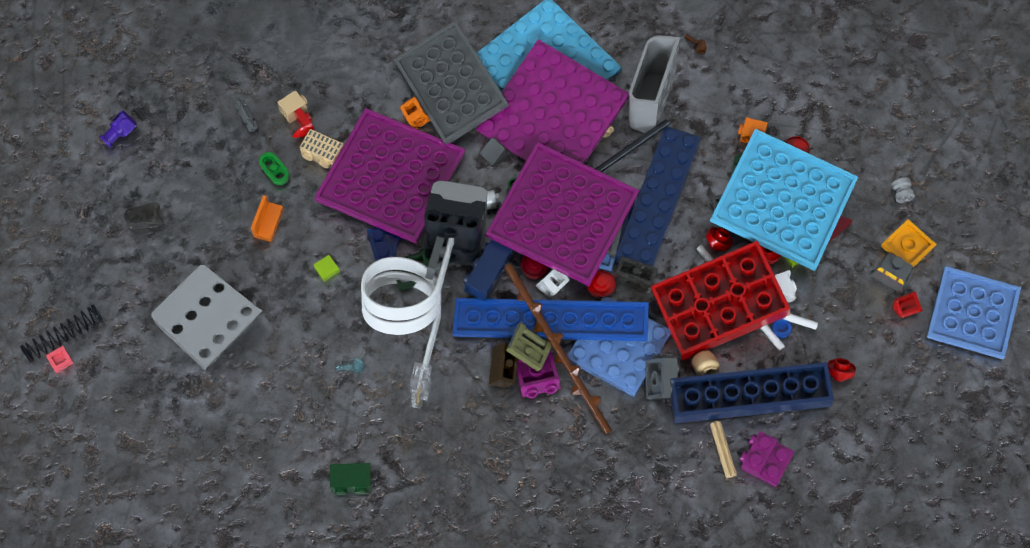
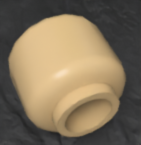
(705, 363)

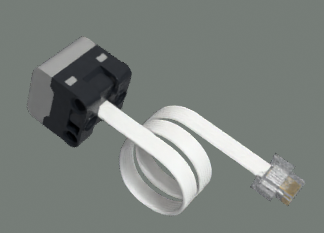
(459, 217)

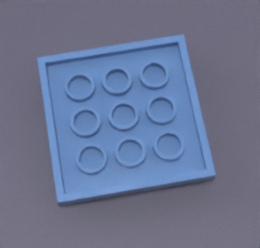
(974, 312)
(620, 361)

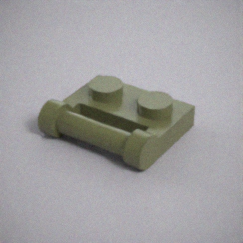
(526, 350)

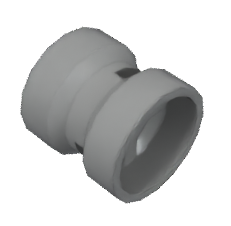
(903, 190)

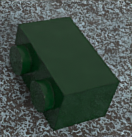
(351, 478)

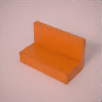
(266, 220)

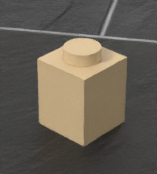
(291, 103)

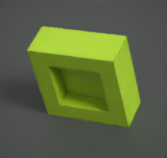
(326, 268)

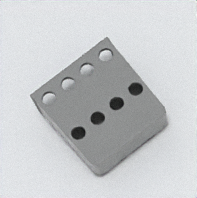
(652, 82)
(204, 315)

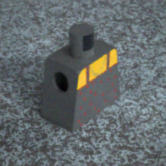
(894, 272)

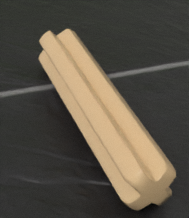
(723, 449)

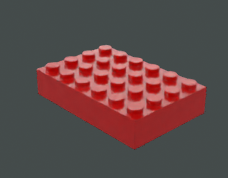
(720, 300)

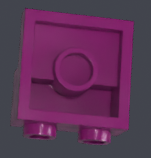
(536, 382)
(766, 458)

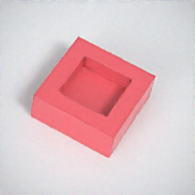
(59, 359)

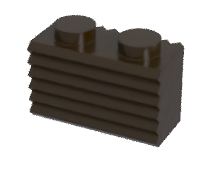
(502, 367)

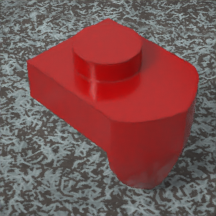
(305, 121)
(907, 305)

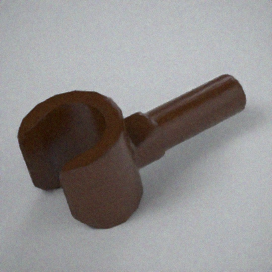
(700, 45)

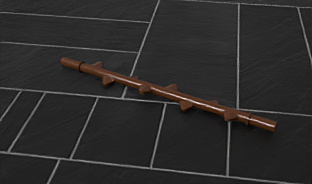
(561, 357)

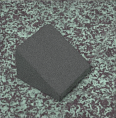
(493, 152)

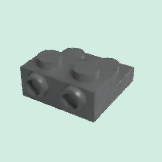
(658, 376)

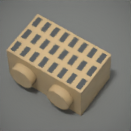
(320, 148)

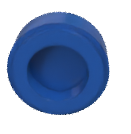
(782, 328)

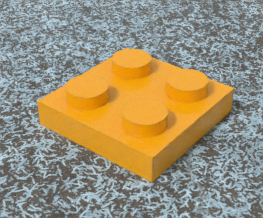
(909, 243)

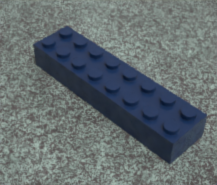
(658, 197)
(751, 392)

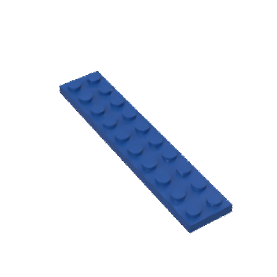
(572, 318)

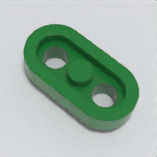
(275, 169)

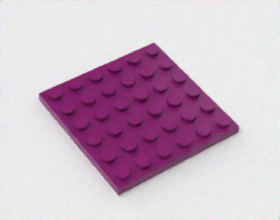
(554, 105)
(388, 174)
(562, 214)

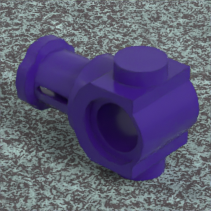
(120, 126)

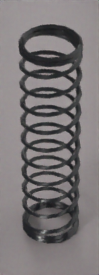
(28, 355)

